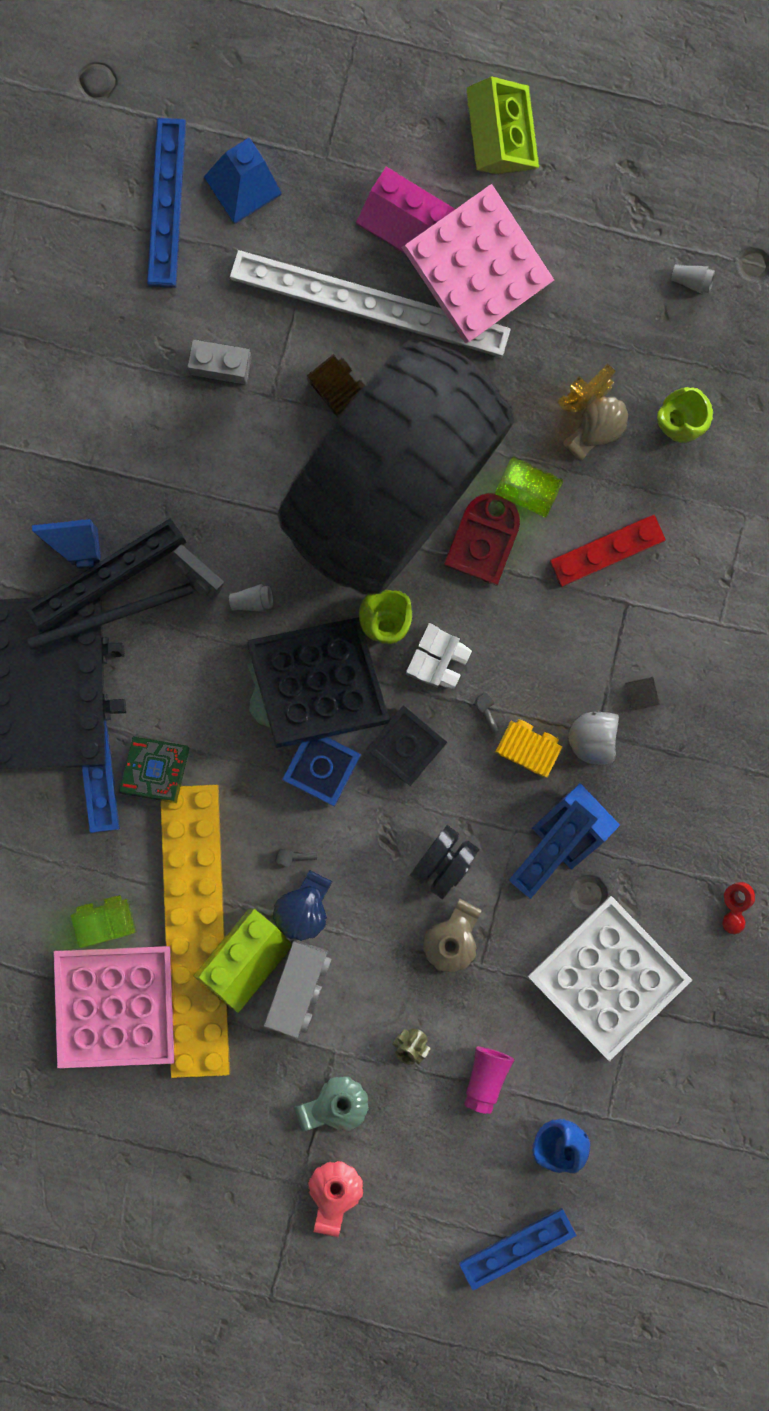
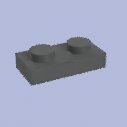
(202, 577)

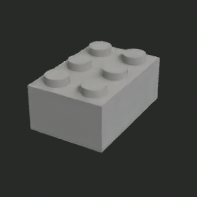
(298, 989)

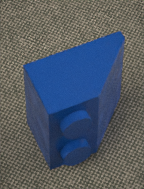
(593, 838)

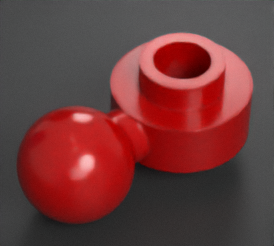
(734, 920)

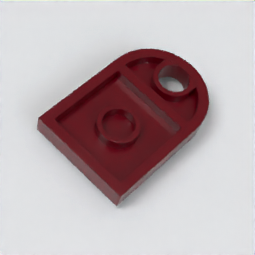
(484, 540)

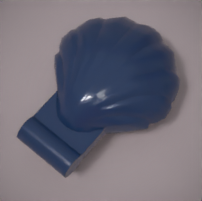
(301, 912)

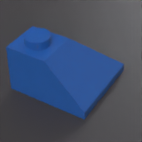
(242, 181)
(73, 540)

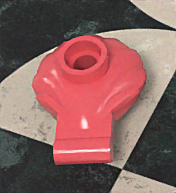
(334, 1203)

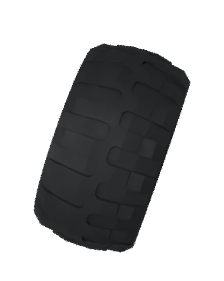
(394, 466)

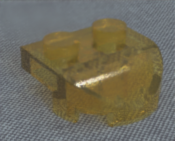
(584, 394)

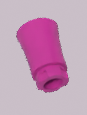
(487, 1079)

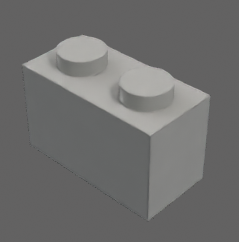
(219, 362)

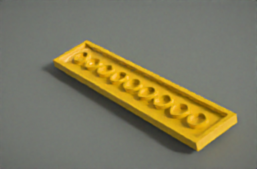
(194, 928)

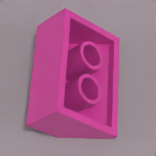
(400, 210)

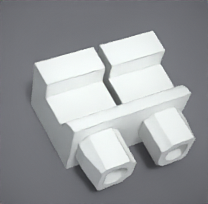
(444, 647)

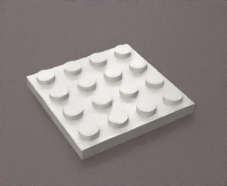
(609, 978)

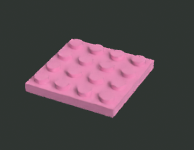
(478, 263)
(114, 1007)

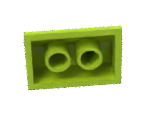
(502, 126)
(243, 959)

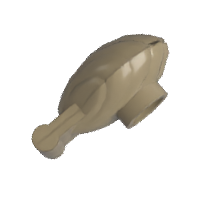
(600, 424)
(458, 929)

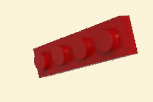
(607, 550)

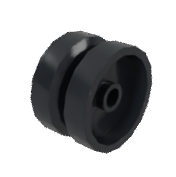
(447, 864)

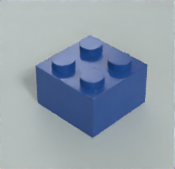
(322, 769)

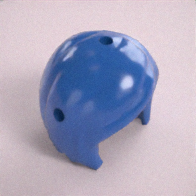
(561, 1146)

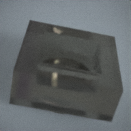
(641, 694)

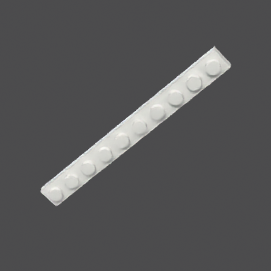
(360, 301)

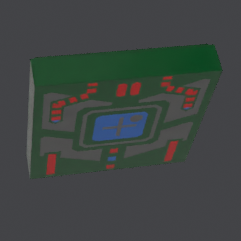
(154, 769)

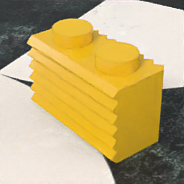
(528, 748)

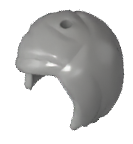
(594, 737)

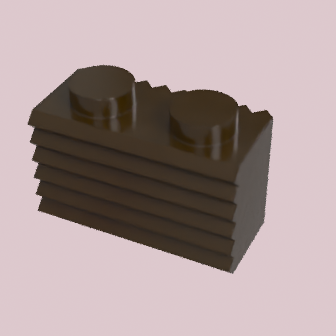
(335, 384)

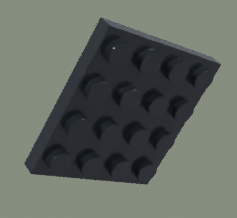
(317, 682)

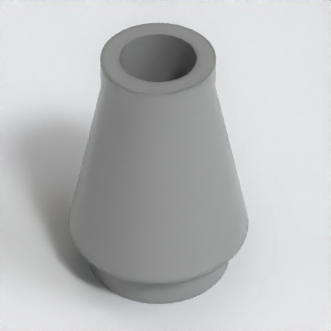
(694, 277)
(256, 598)

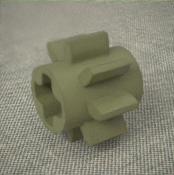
(411, 1046)

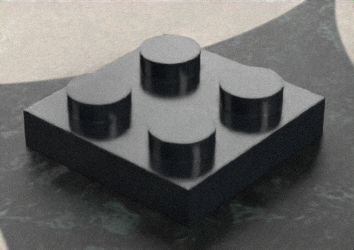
(406, 745)

